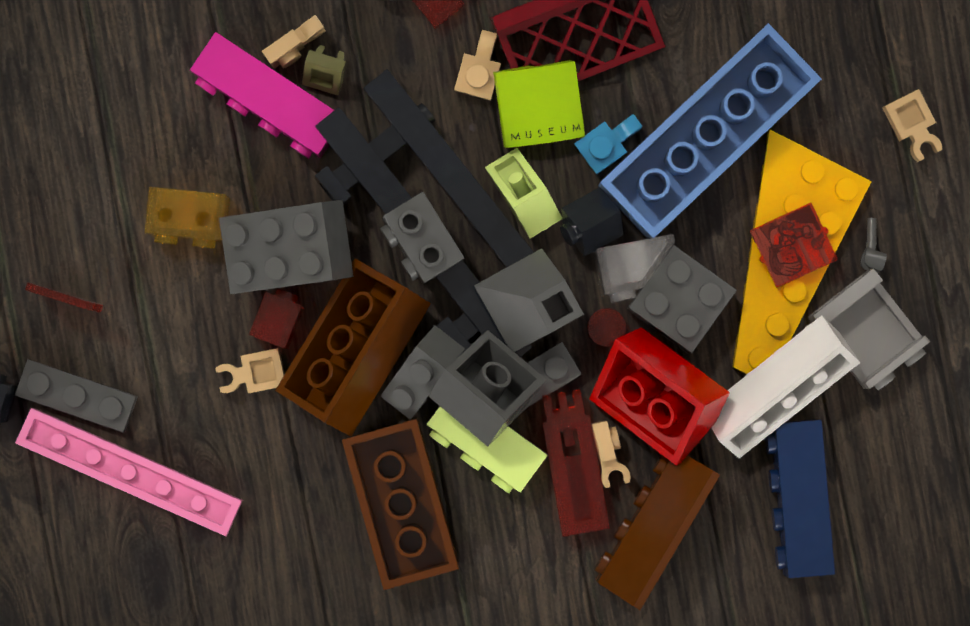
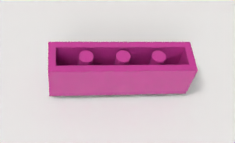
(264, 93)

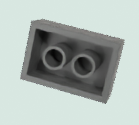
(286, 247)

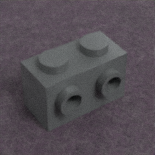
(421, 239)

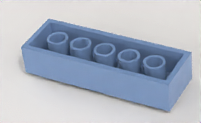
(709, 132)

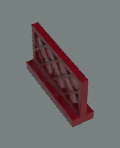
(541, 10)

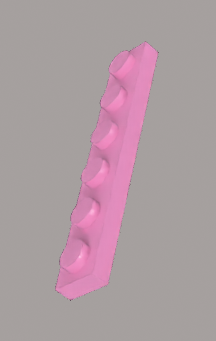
(129, 471)

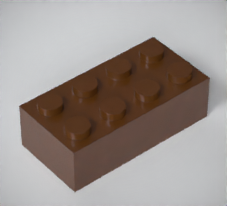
(353, 347)
(400, 504)

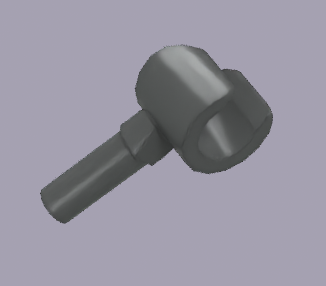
(870, 257)

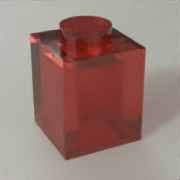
(277, 318)

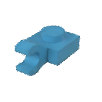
(604, 146)

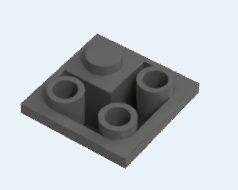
(528, 300)

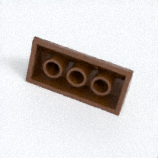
(655, 529)

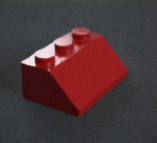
(658, 394)

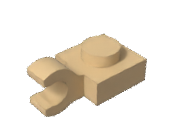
(477, 71)
(606, 442)

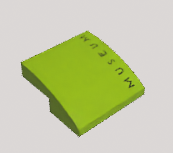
(539, 104)

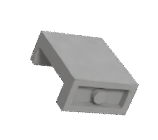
(873, 330)

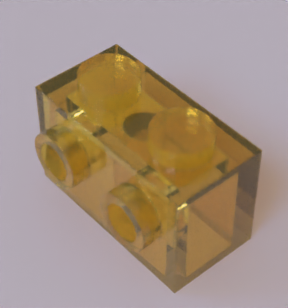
(186, 216)

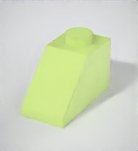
(524, 193)

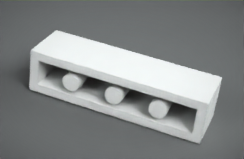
(783, 386)

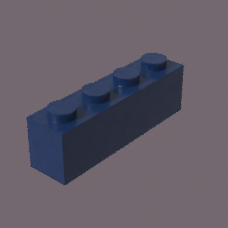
(801, 499)

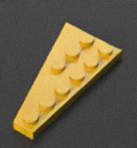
(790, 180)

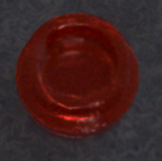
(606, 326)

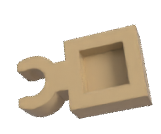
(286, 49)
(910, 118)
(258, 371)

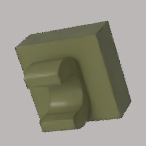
(324, 71)

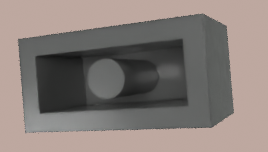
(421, 372)

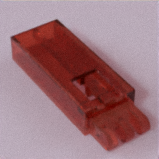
(575, 477)

